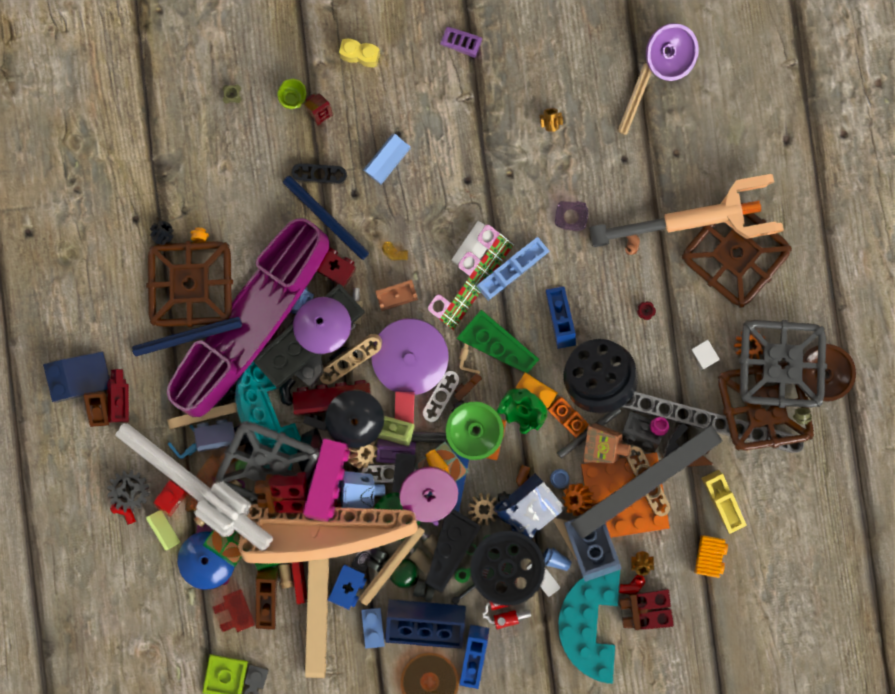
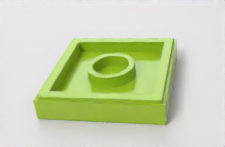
(224, 675)

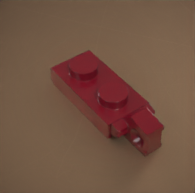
(118, 397)

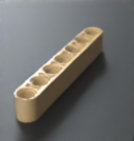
(317, 618)

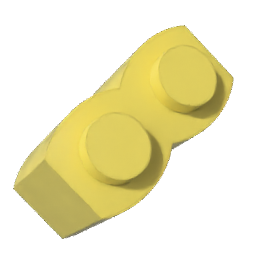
(365, 53)

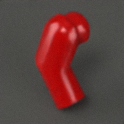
(633, 587)

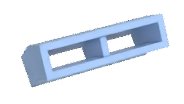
(386, 158)

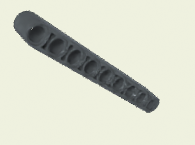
(646, 482)

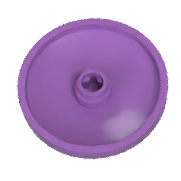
(410, 356)

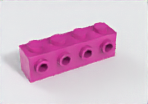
(326, 480)

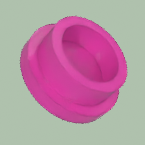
(659, 426)

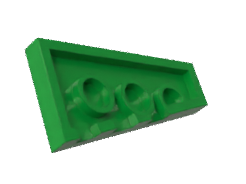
(496, 342)

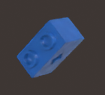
(338, 594)

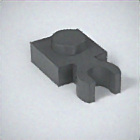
(255, 678)

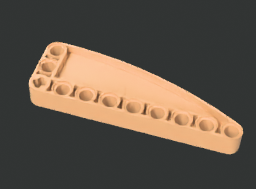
(315, 540)

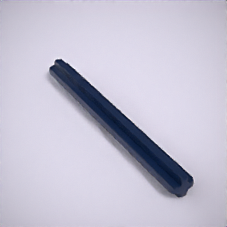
(325, 217)
(187, 336)

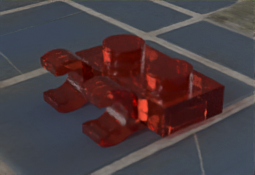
(238, 610)

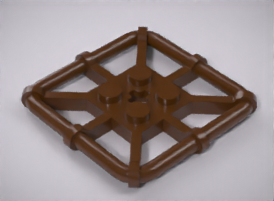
(736, 265)
(179, 276)
(759, 416)

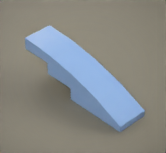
(512, 268)

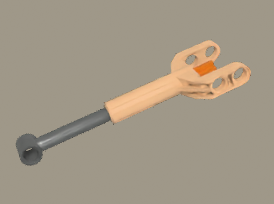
(729, 212)

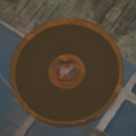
(427, 666)

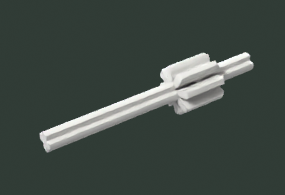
(217, 506)

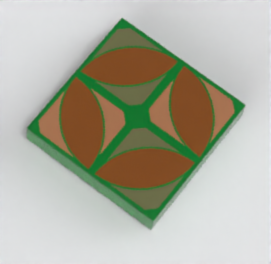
(225, 547)

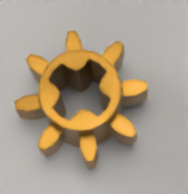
(551, 119)
(642, 563)

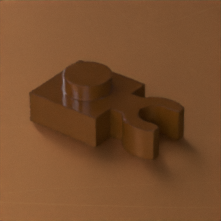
(462, 390)

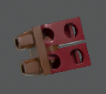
(283, 493)
(642, 614)

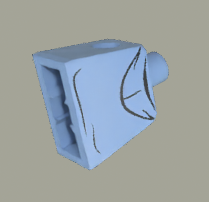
(359, 490)

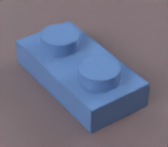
(373, 628)

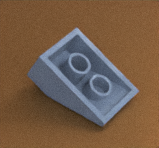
(594, 552)

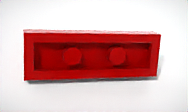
(299, 582)

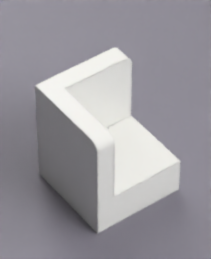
(705, 355)

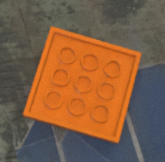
(607, 478)

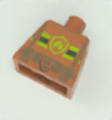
(604, 445)

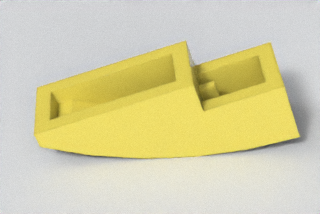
(724, 501)

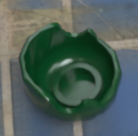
(405, 575)

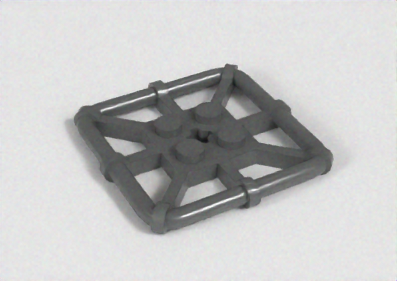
(791, 354)
(263, 455)

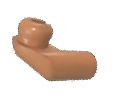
(632, 244)

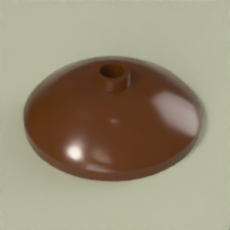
(840, 372)

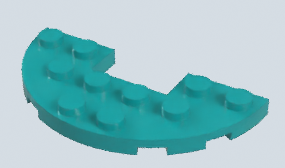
(255, 407)
(579, 626)

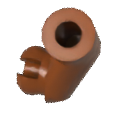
(522, 475)

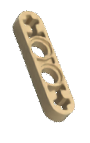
(350, 359)
(216, 412)
(654, 505)

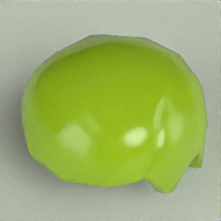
(291, 94)

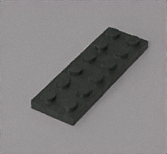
(285, 354)

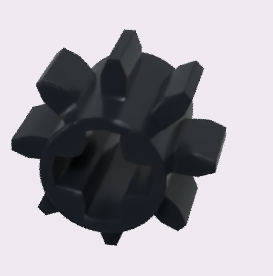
(161, 232)

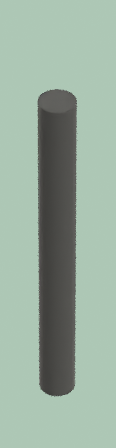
(582, 437)

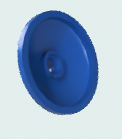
(192, 569)

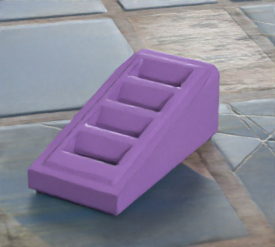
(471, 52)

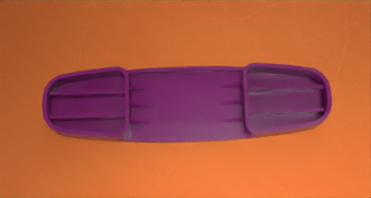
(262, 305)

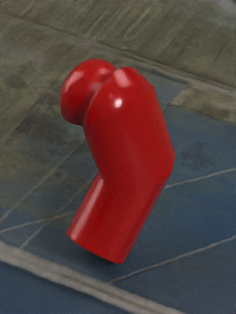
(129, 516)

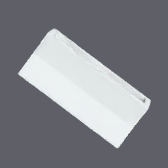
(472, 245)

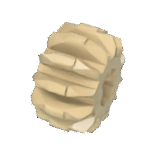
(362, 456)
(476, 509)

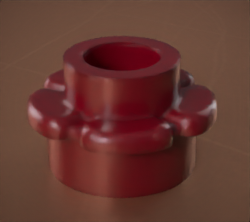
(651, 310)

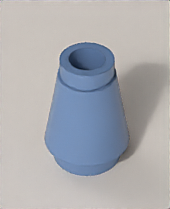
(556, 559)

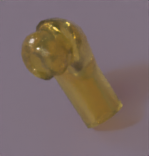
(392, 253)

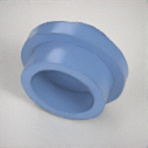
(559, 478)

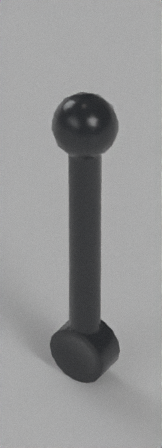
(455, 600)

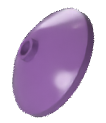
(681, 51)
(326, 336)

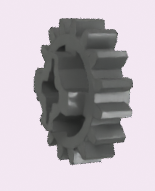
(120, 493)

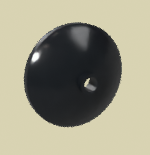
(356, 405)

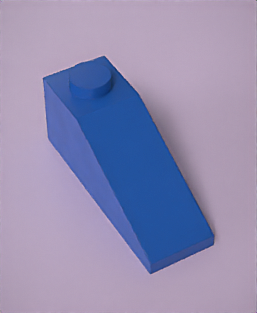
(561, 317)
(474, 656)

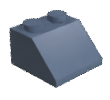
(214, 436)

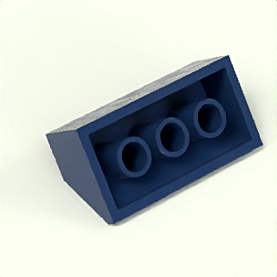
(425, 624)

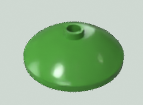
(461, 435)

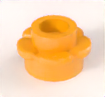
(199, 235)

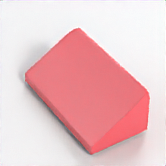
(404, 406)

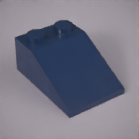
(77, 376)

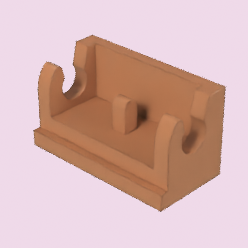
(396, 295)

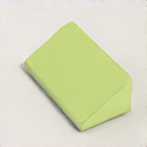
(397, 431)
(163, 530)

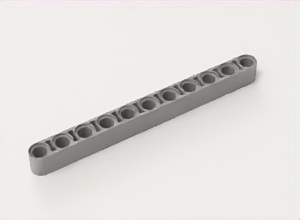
(710, 419)

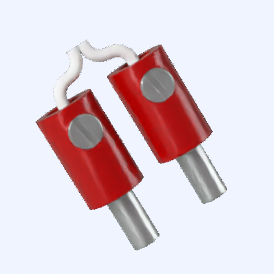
(505, 619)

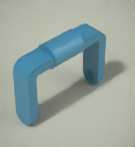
(189, 451)

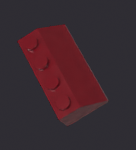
(318, 400)

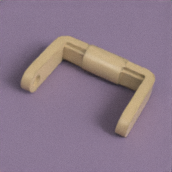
(463, 356)

